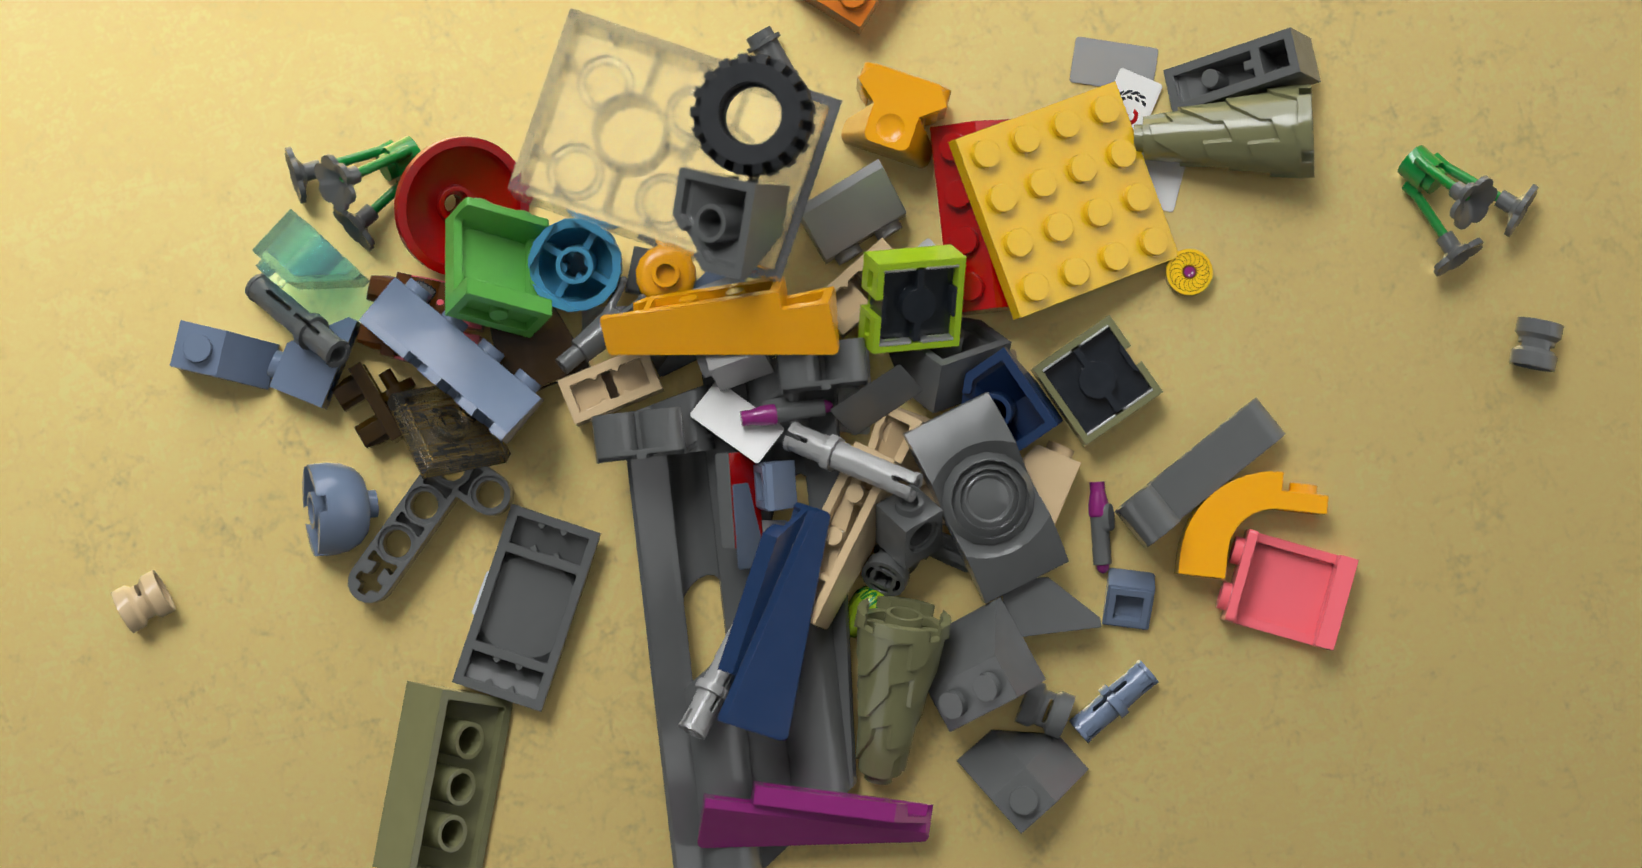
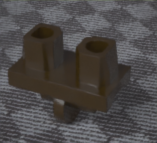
(362, 387)

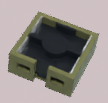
(1096, 381)

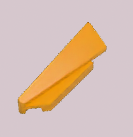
(727, 320)

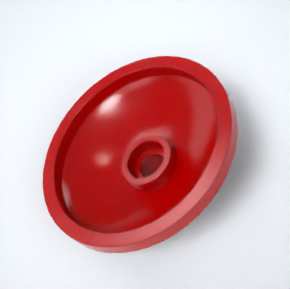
(445, 168)

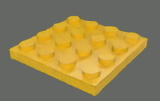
(1063, 200)

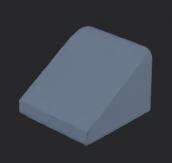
(1128, 598)

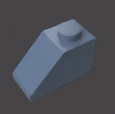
(223, 354)
(305, 373)

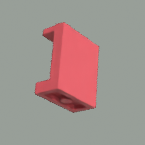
(1287, 589)

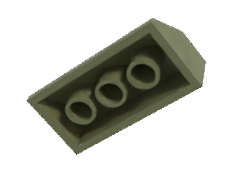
(442, 778)

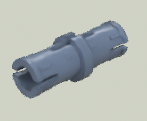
(1113, 701)

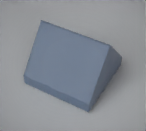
(775, 485)

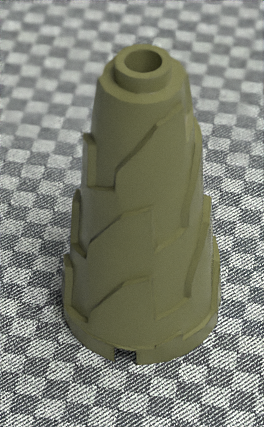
(1244, 133)
(896, 666)

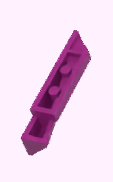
(809, 817)

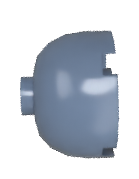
(336, 507)

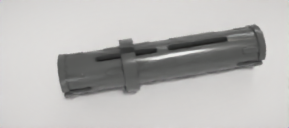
(308, 329)

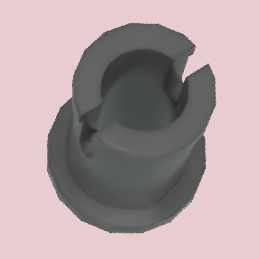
(767, 43)

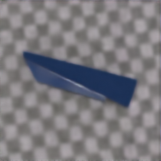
(773, 624)

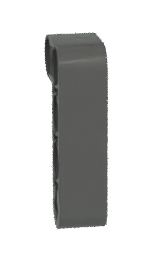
(1199, 473)
(419, 529)

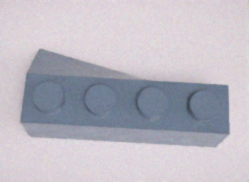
(452, 359)

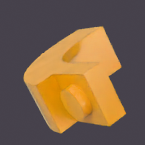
(1208, 531)

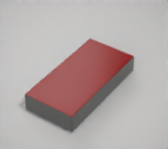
(730, 470)

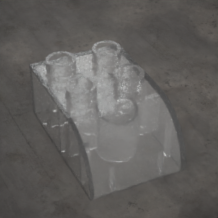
(620, 128)

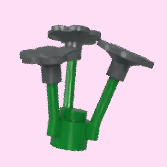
(1428, 172)
(338, 181)

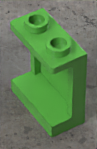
(489, 267)

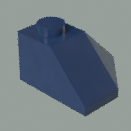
(1015, 394)

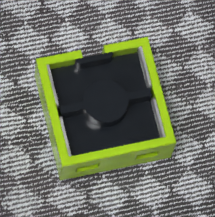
(912, 298)

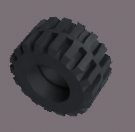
(718, 92)

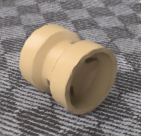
(143, 601)

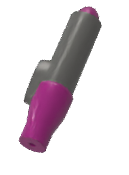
(782, 410)
(1102, 522)

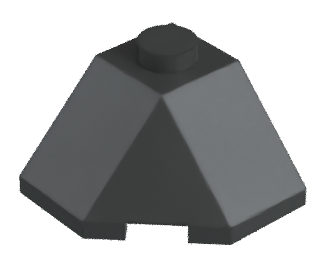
(729, 219)
(944, 369)
(1022, 772)

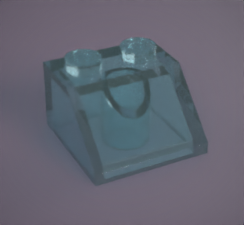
(304, 258)

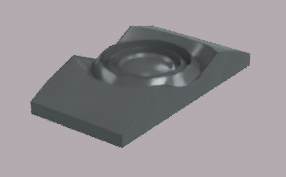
(986, 497)
(526, 607)

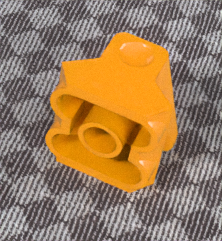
(895, 114)

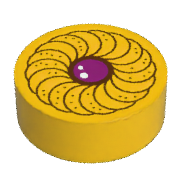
(1189, 272)

